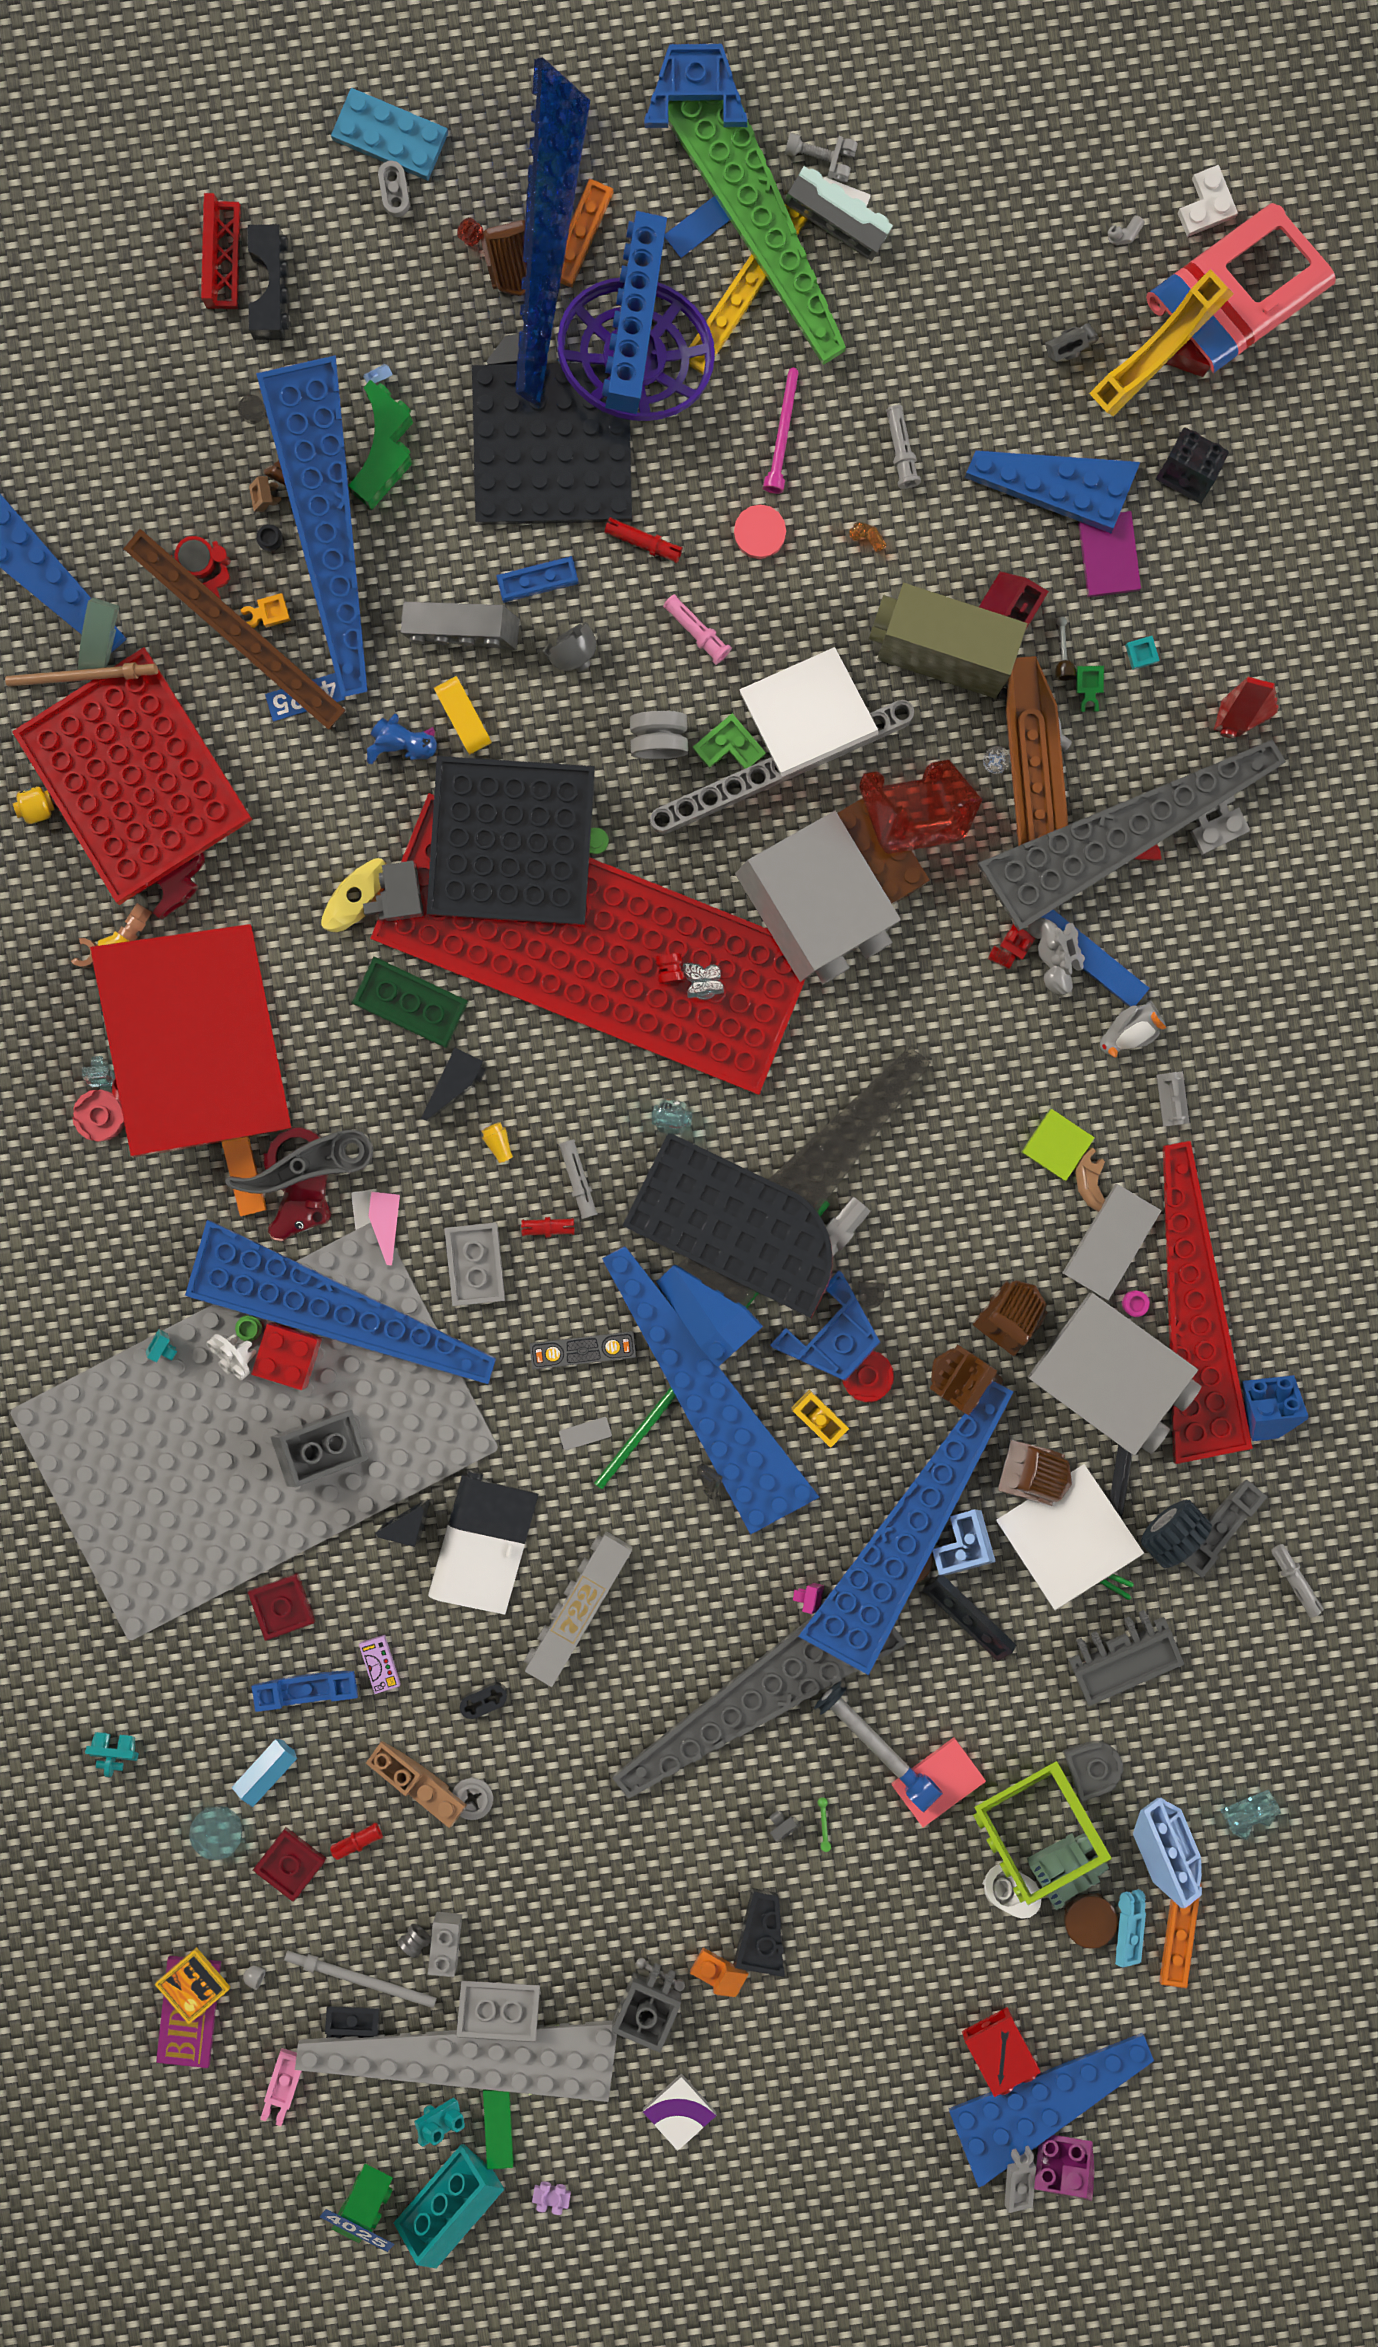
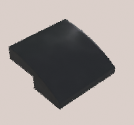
(352, 2021)

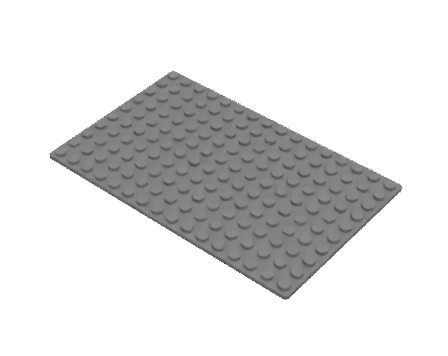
(176, 1462)

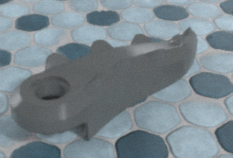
(314, 1159)

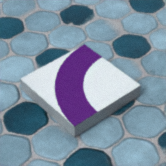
(679, 2112)

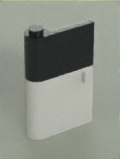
(483, 1544)

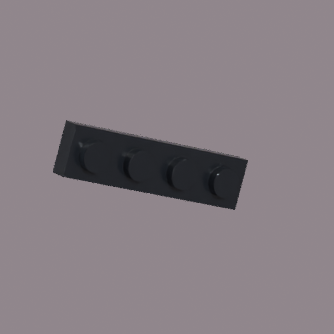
(969, 1617)

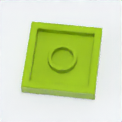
(1057, 1144)

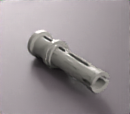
(904, 458)

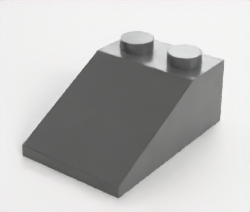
(319, 1448)

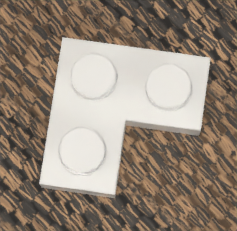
(1214, 205)

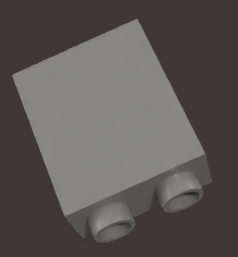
(819, 899)
(1115, 1376)

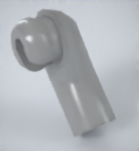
(1121, 236)

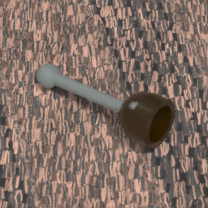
(1064, 669)

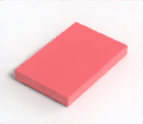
(952, 1772)

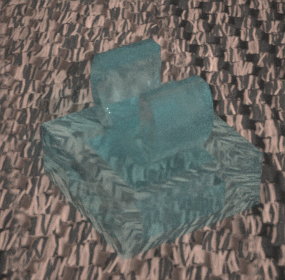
(98, 1074)

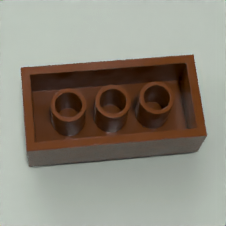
(896, 872)

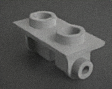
(1172, 1098)

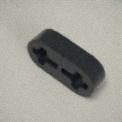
(481, 1695)

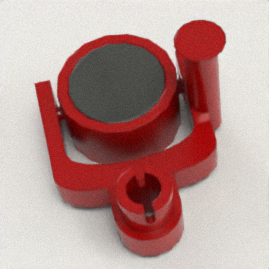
(201, 560)

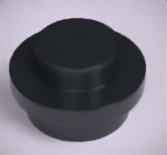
(269, 538)

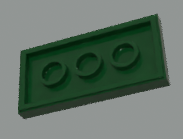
(410, 1002)

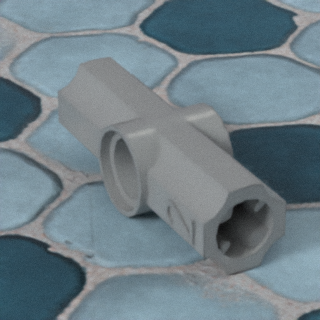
(843, 1226)

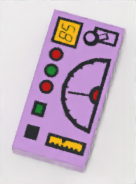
(379, 1664)

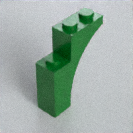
(386, 458)

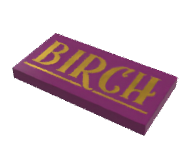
(185, 2042)

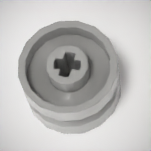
(658, 735)

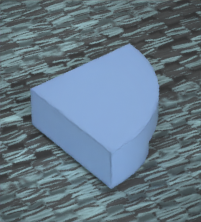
(378, 374)

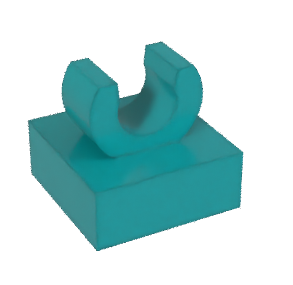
(1142, 652)
(160, 1346)

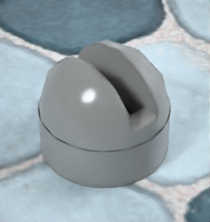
(254, 1976)

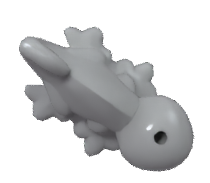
(1058, 951)

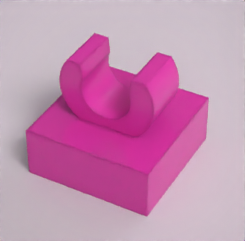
(810, 1597)

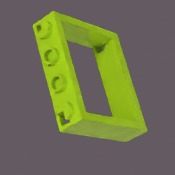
(997, 1845)

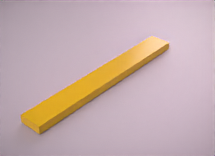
(737, 300)

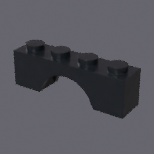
(268, 313)

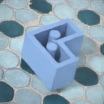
(971, 1548)

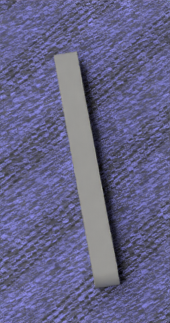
(772, 777)

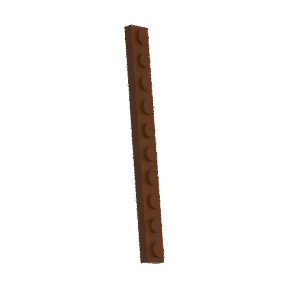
(234, 629)

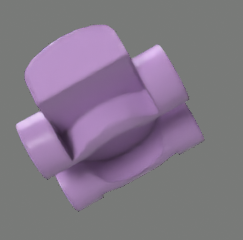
(553, 2196)

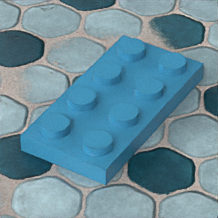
(389, 133)

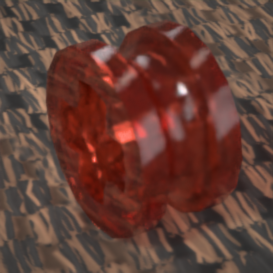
(470, 231)

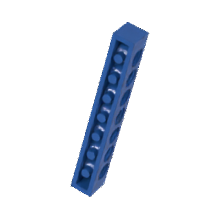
(635, 313)

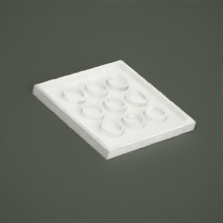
(808, 712)
(1071, 1542)

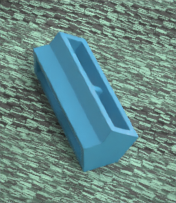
(264, 1772)

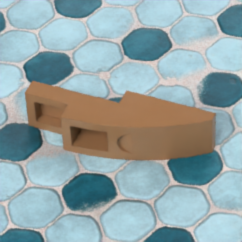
(417, 1782)

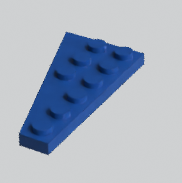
(1070, 486)

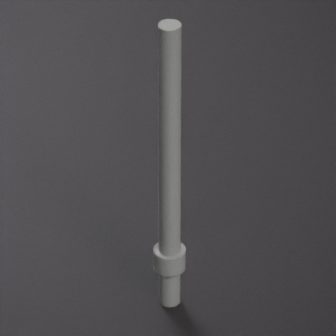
(312, 1964)

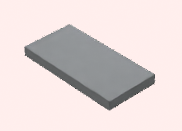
(1111, 1241)

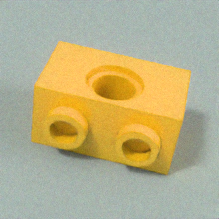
(820, 1418)

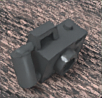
(1071, 342)

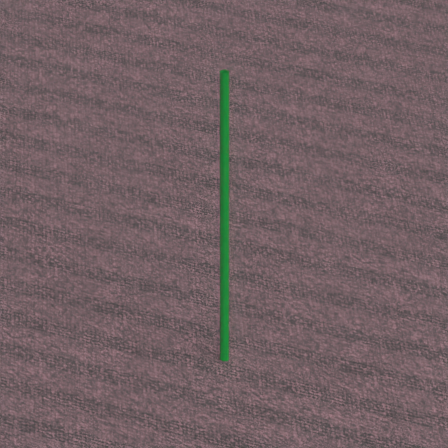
(649, 1421)

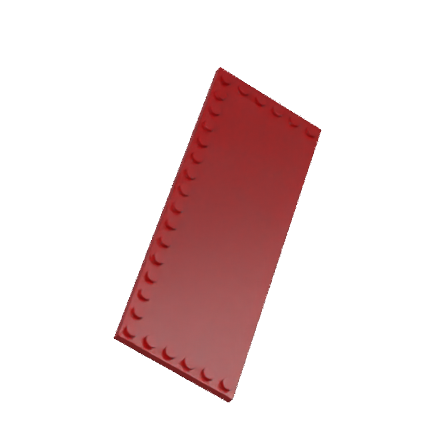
(609, 971)

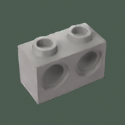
(445, 1944)

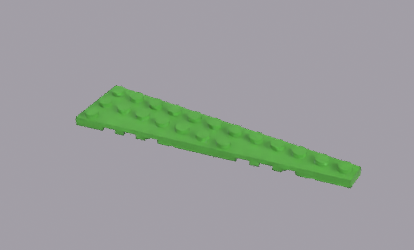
(750, 198)

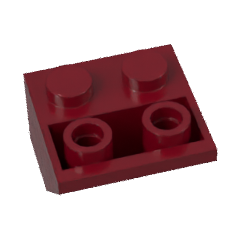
(1014, 597)

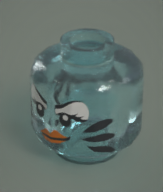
(671, 1117)

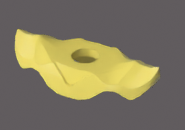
(341, 912)

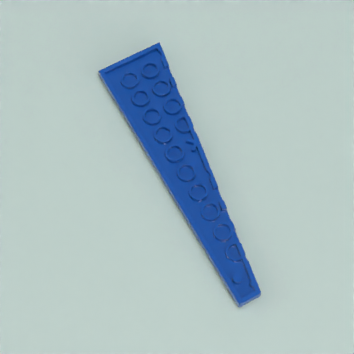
(309, 442)
(40, 572)
(273, 1287)
(741, 1448)
(876, 1586)

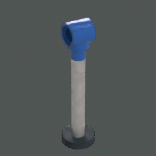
(919, 1787)

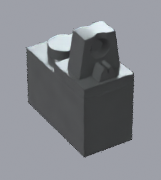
(401, 896)

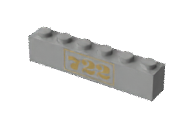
(578, 1608)

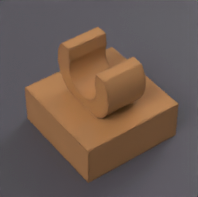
(261, 493)

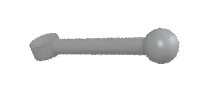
(678, 1984)

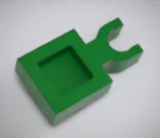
(1089, 681)

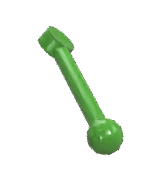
(825, 1844)

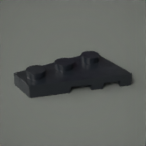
(760, 1935)

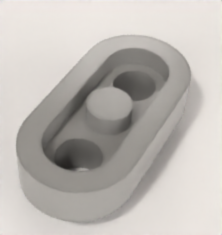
(394, 190)

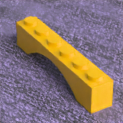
(1194, 311)

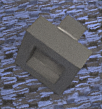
(783, 1825)

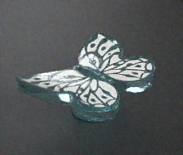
(703, 980)

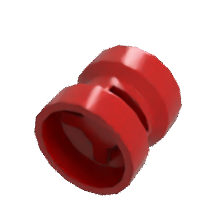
(670, 968)

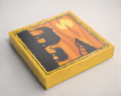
(192, 1985)

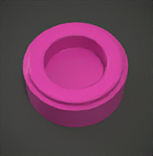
(1135, 1303)

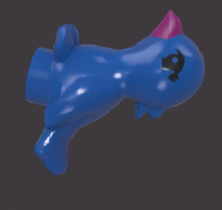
(394, 737)

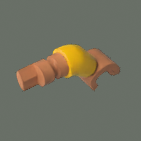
(135, 923)

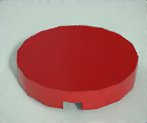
(870, 1379)

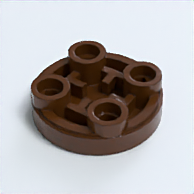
(1090, 1920)

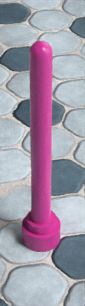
(774, 481)

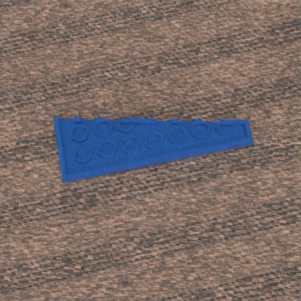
(1038, 2109)

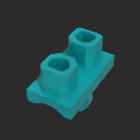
(100, 1748)
(439, 2121)

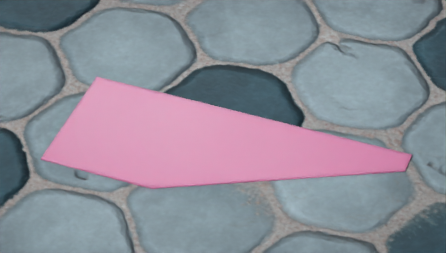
(383, 1217)

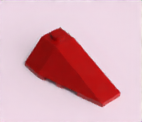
(1246, 707)

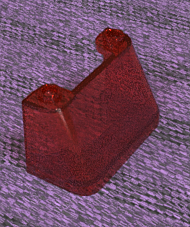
(920, 811)

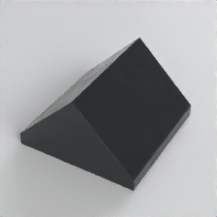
(406, 1527)

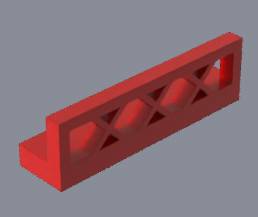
(211, 249)

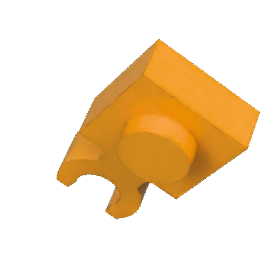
(271, 611)

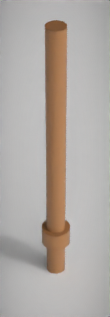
(128, 670)

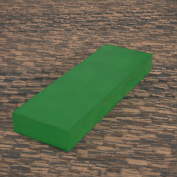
(498, 2129)

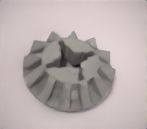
(484, 1801)

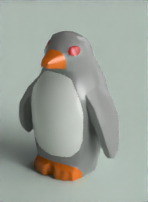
(1133, 1029)

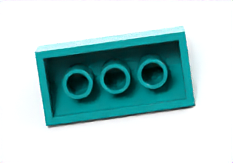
(448, 2207)

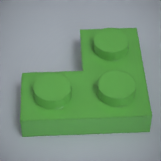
(732, 738)

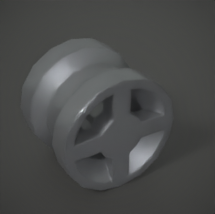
(414, 1941)

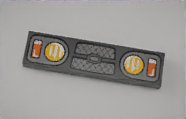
(582, 1350)

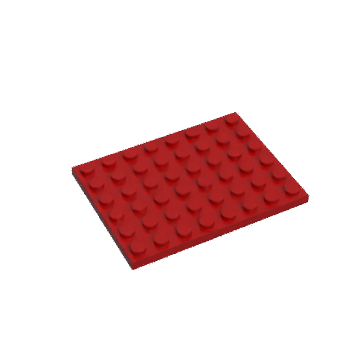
(132, 778)

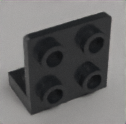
(1192, 465)

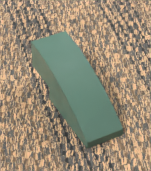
(97, 634)

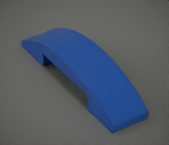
(304, 1689)

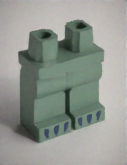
(1062, 1859)

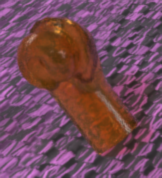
(868, 532)

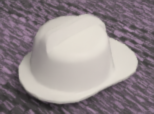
(1001, 1893)

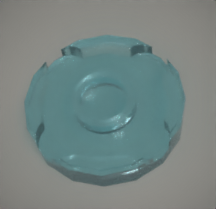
(216, 1832)

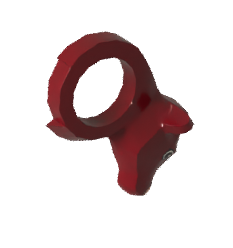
(302, 1203)

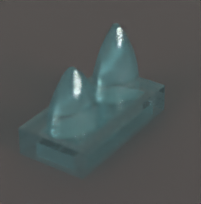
(1250, 1811)

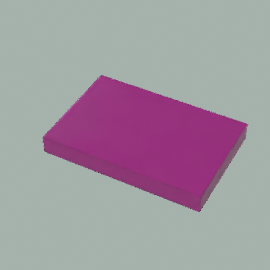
(1110, 558)

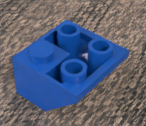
(1273, 1406)

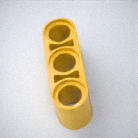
(462, 715)

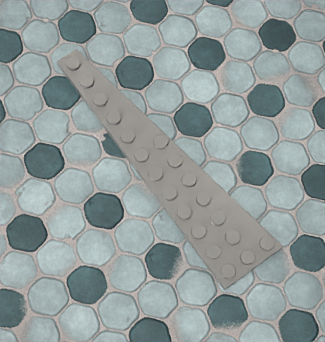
(561, 2062)

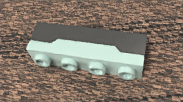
(838, 213)

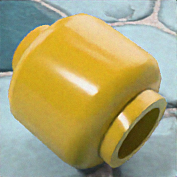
(33, 805)

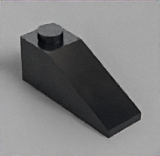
(457, 1078)

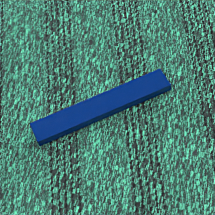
(1104, 967)

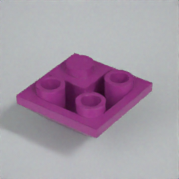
(1065, 2167)

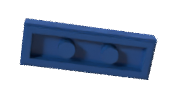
(537, 579)

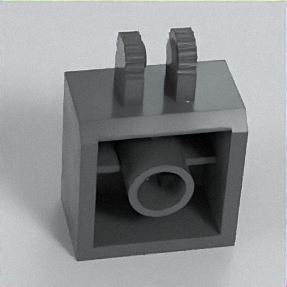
(649, 1995)

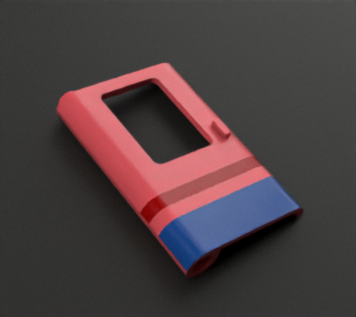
(1242, 319)

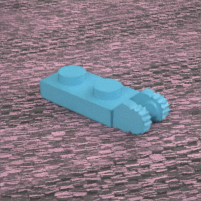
(1131, 1928)

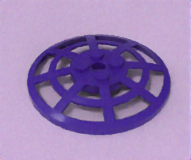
(656, 353)

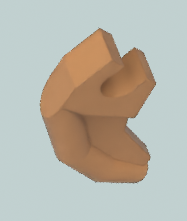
(1087, 1180)

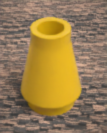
(497, 1141)

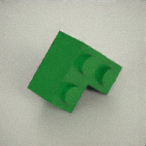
(364, 2200)

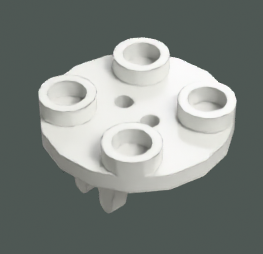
(232, 1356)

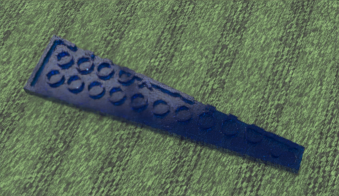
(552, 183)

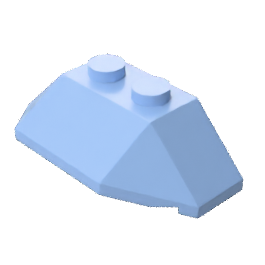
(1169, 1851)

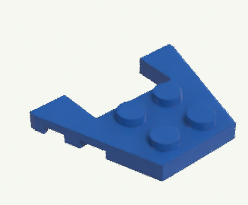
(695, 74)
(841, 1342)

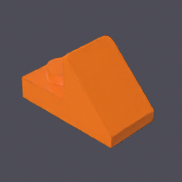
(718, 1973)

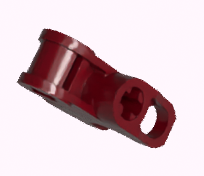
(178, 887)

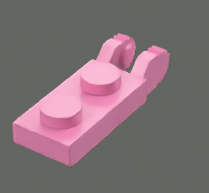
(282, 2085)

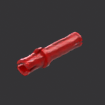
(646, 541)

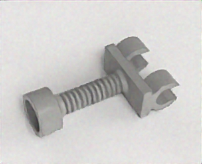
(844, 146)

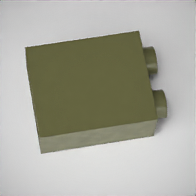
(947, 639)

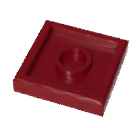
(281, 1606)
(289, 1864)

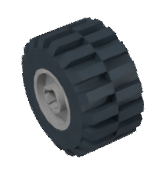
(1176, 1533)

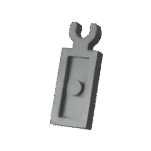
(1020, 2181)

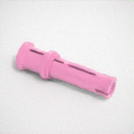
(705, 637)

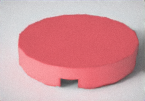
(760, 531)
(98, 1116)

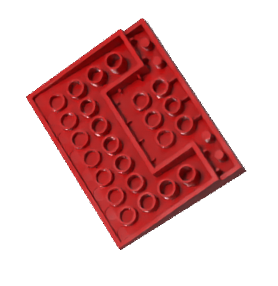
(190, 1039)

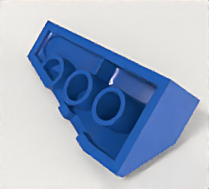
(710, 1317)

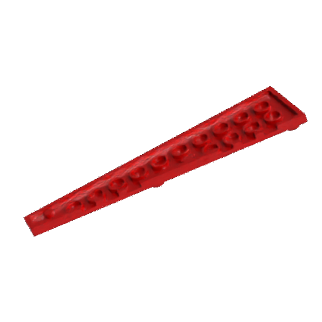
(1197, 1320)

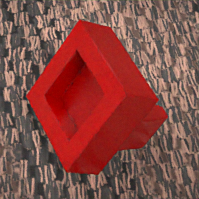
(1017, 942)

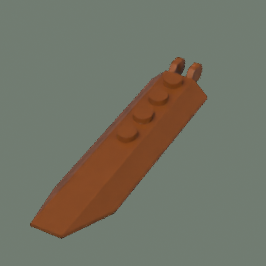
(1034, 752)

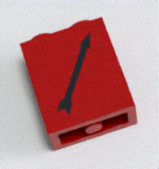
(1001, 2052)

